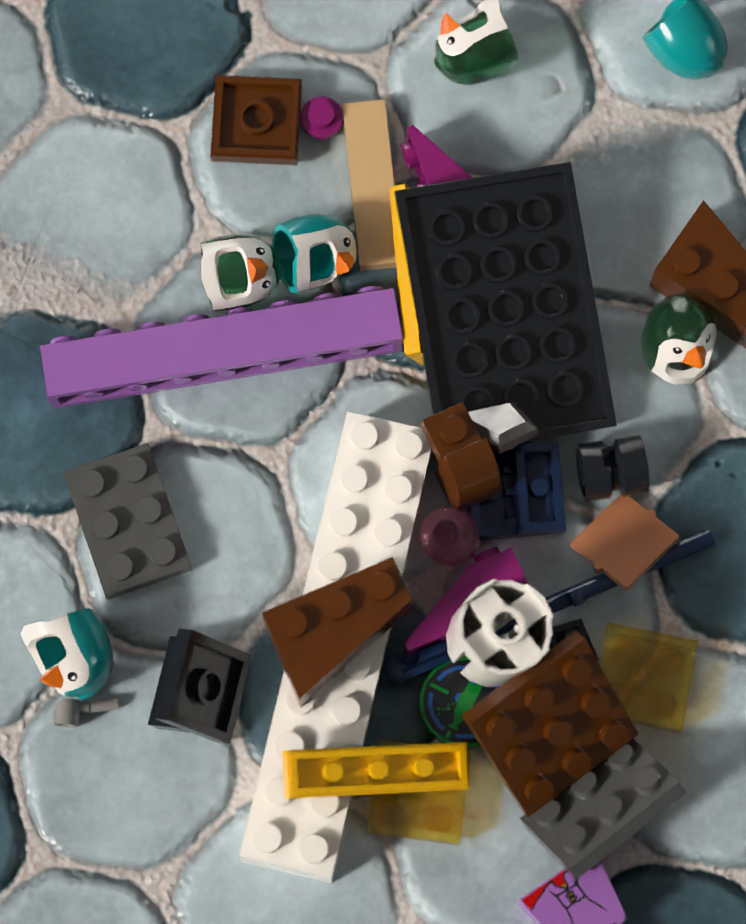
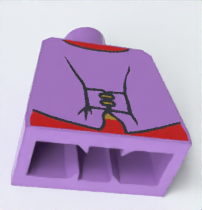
(574, 901)

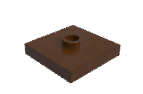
(256, 120)

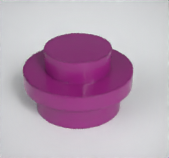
(321, 117)

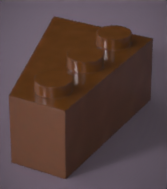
(334, 624)

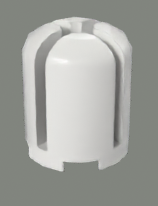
(485, 612)

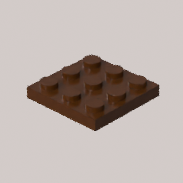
(551, 724)

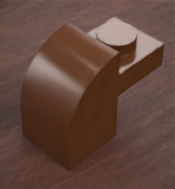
(466, 461)

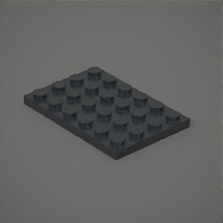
(507, 298)

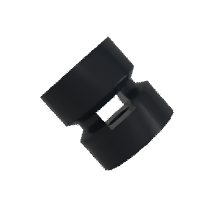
(612, 468)

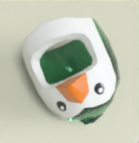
(475, 46)
(238, 271)
(678, 332)

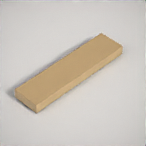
(370, 182)

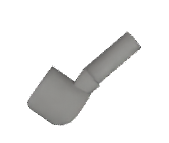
(68, 710)

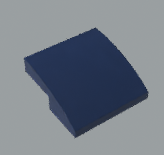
(528, 494)

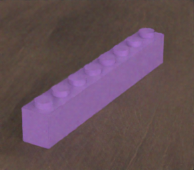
(221, 347)

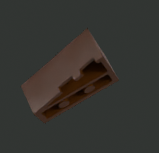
(709, 268)

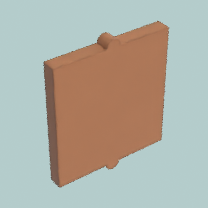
(624, 541)

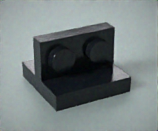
(200, 687)

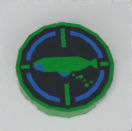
(445, 698)

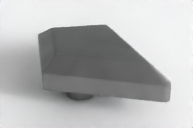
(503, 426)

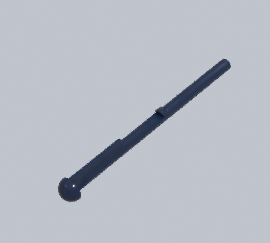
(398, 671)

